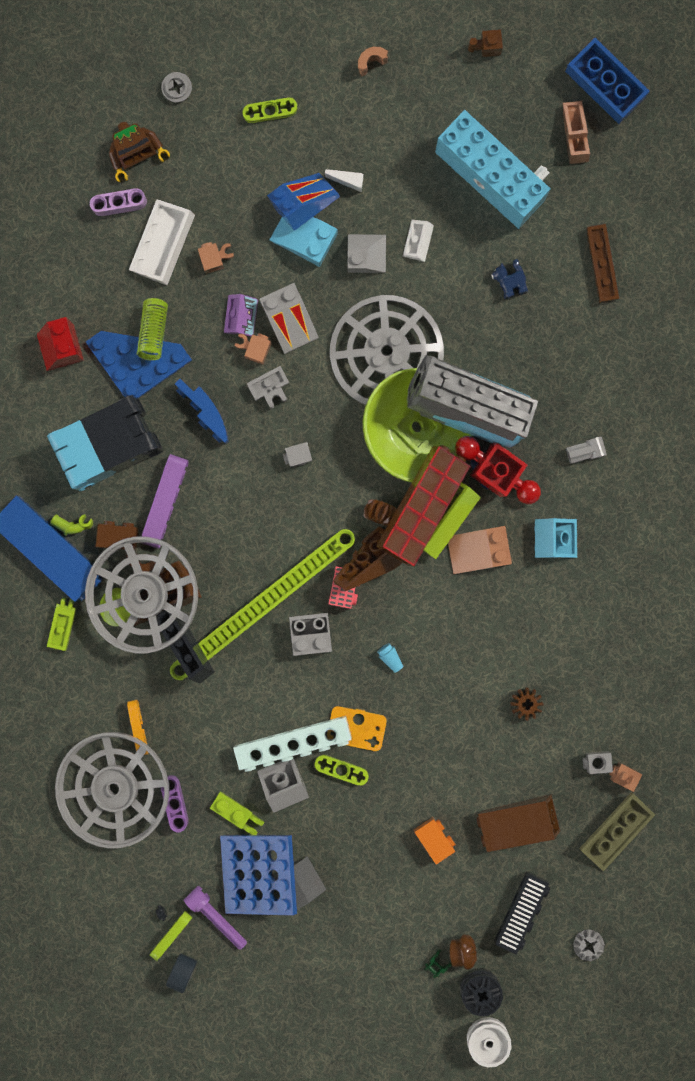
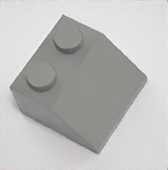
(282, 785)

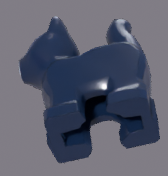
(514, 281)

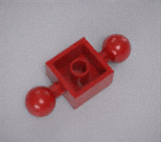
(498, 470)

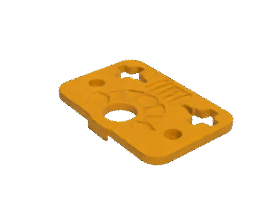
(363, 731)

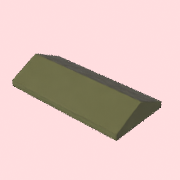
(617, 831)

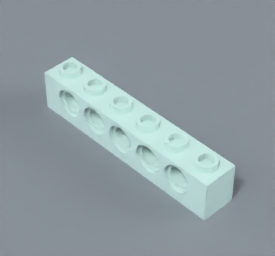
(248, 763)

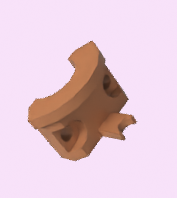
(369, 55)

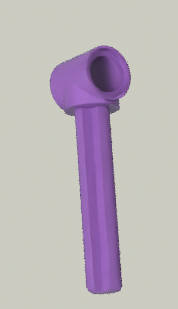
(199, 901)

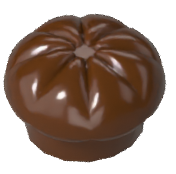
(463, 952)

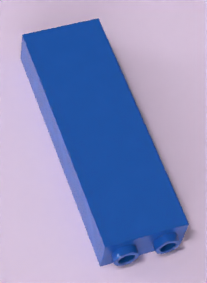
(46, 548)

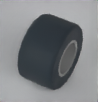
(181, 973)

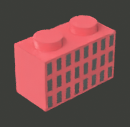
(341, 597)

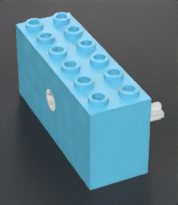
(492, 169)

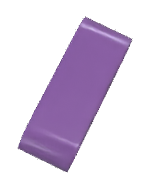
(179, 812)

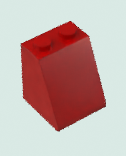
(59, 344)

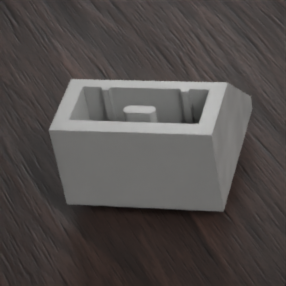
(310, 634)

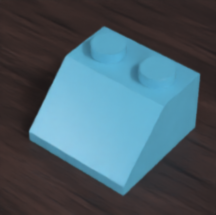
(555, 538)

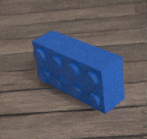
(607, 80)

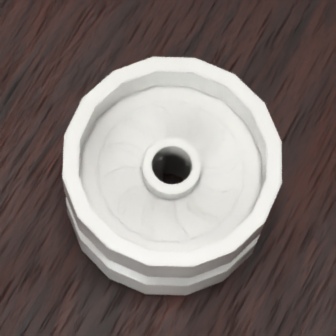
(488, 1030)

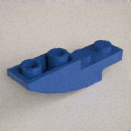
(209, 415)

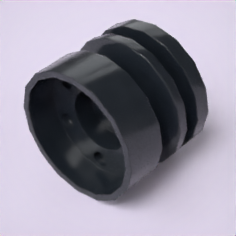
(476, 982)

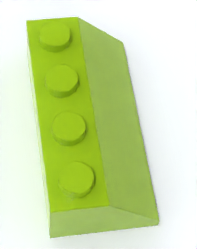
(455, 514)

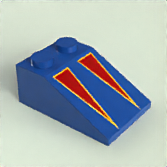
(302, 199)

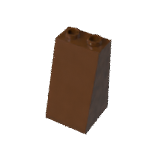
(519, 823)

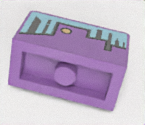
(240, 315)

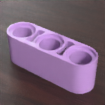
(109, 199)

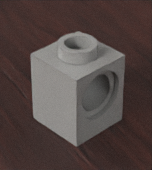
(297, 455)
(606, 765)

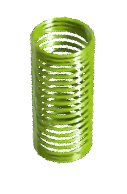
(151, 346)

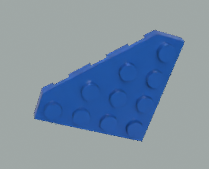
(128, 370)

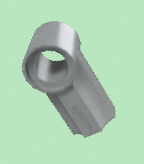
(589, 450)

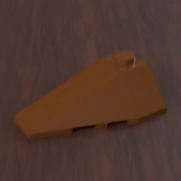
(366, 563)
(172, 594)

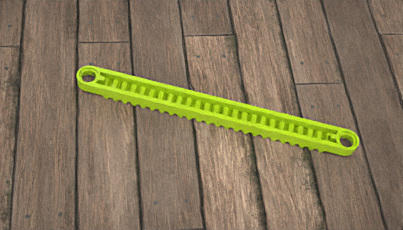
(271, 597)

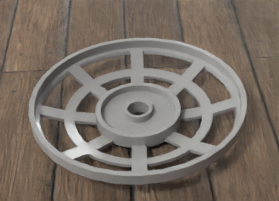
(378, 339)
(131, 594)
(102, 794)

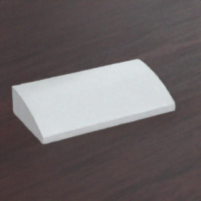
(162, 241)

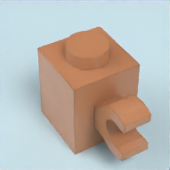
(212, 258)
(255, 349)
(625, 776)

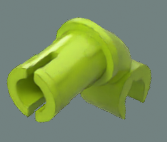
(70, 528)

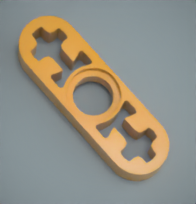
(136, 721)

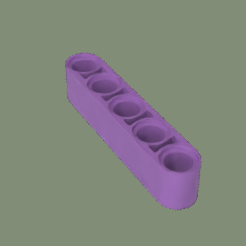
(164, 498)

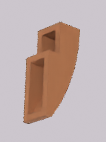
(576, 132)

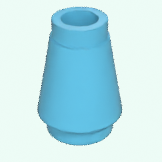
(390, 657)

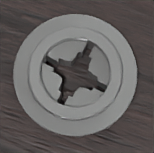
(168, 85)
(591, 936)

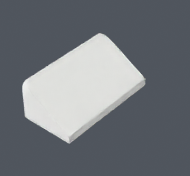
(418, 240)

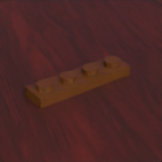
(602, 263)

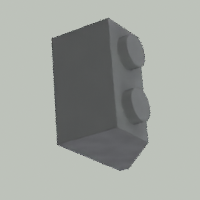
(307, 882)

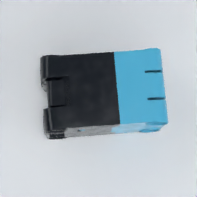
(104, 443)

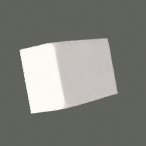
(349, 179)

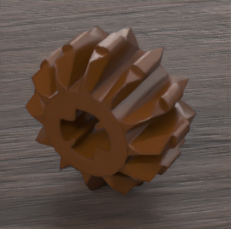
(379, 512)
(531, 708)

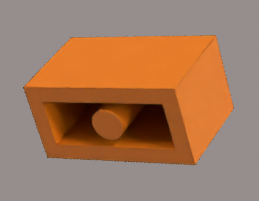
(434, 840)

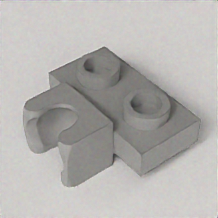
(269, 386)

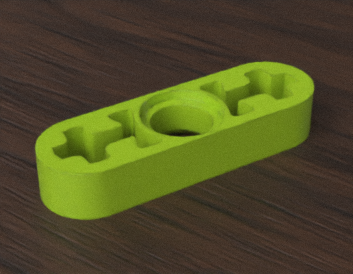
(255, 106)
(353, 780)
(173, 932)

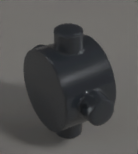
(161, 913)

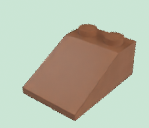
(479, 550)

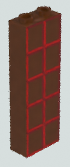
(423, 505)

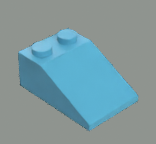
(308, 241)

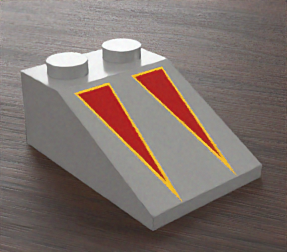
(289, 318)

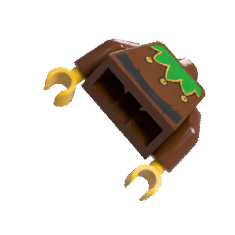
(132, 146)

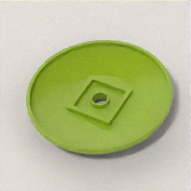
(390, 431)

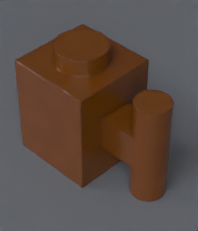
(489, 43)

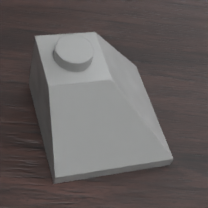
(366, 253)

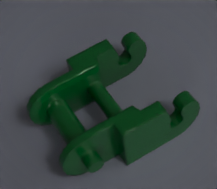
(442, 969)

